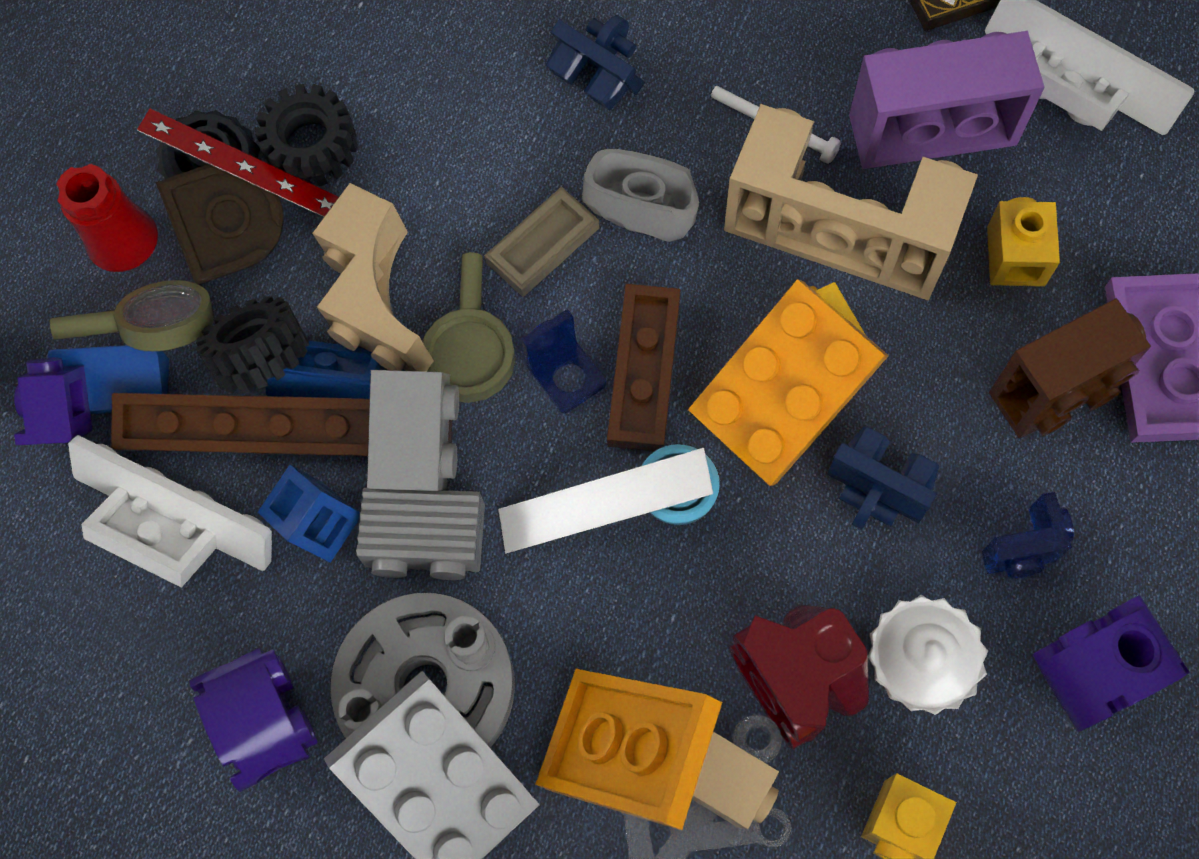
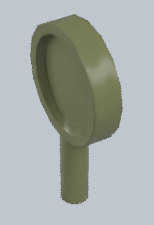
(471, 341)

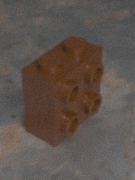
(1070, 369)

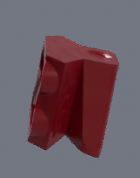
(803, 669)

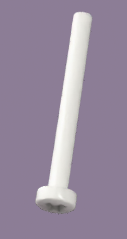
(827, 148)

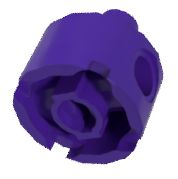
(1110, 664)
(251, 718)

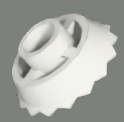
(927, 654)

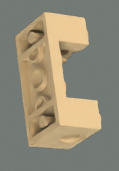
(838, 231)

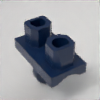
(577, 50)
(879, 489)

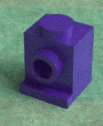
(52, 402)

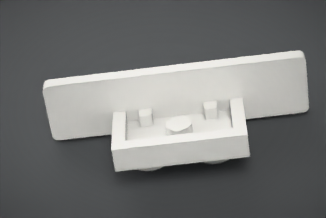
(1090, 73)
(159, 520)

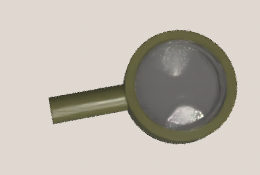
(147, 319)

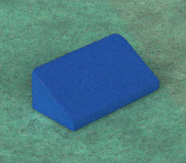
(117, 371)
(327, 373)

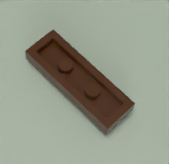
(644, 368)

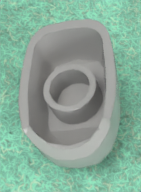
(641, 193)

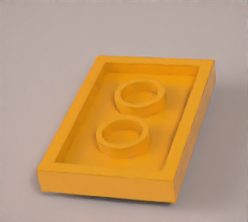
(787, 382)
(630, 746)

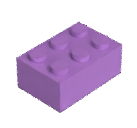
(944, 98)

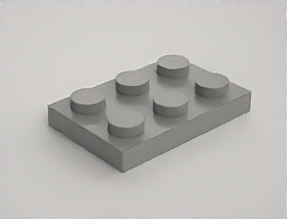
(431, 777)

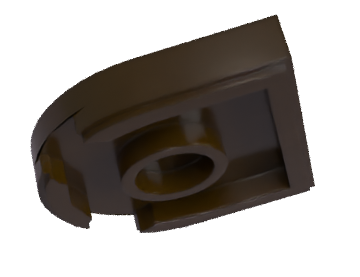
(221, 221)

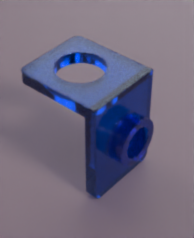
(553, 346)

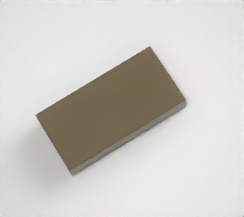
(542, 241)

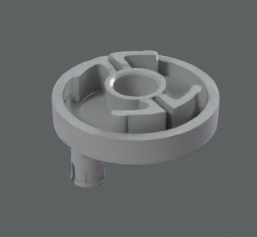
(461, 645)

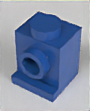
(309, 514)

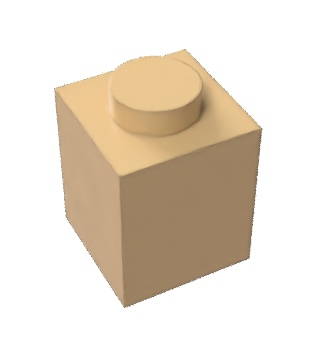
(735, 784)

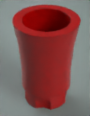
(109, 223)

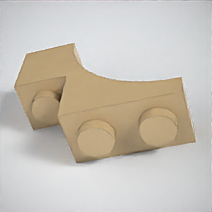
(361, 244)

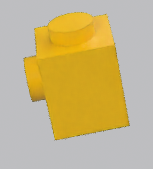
(1023, 242)
(907, 820)

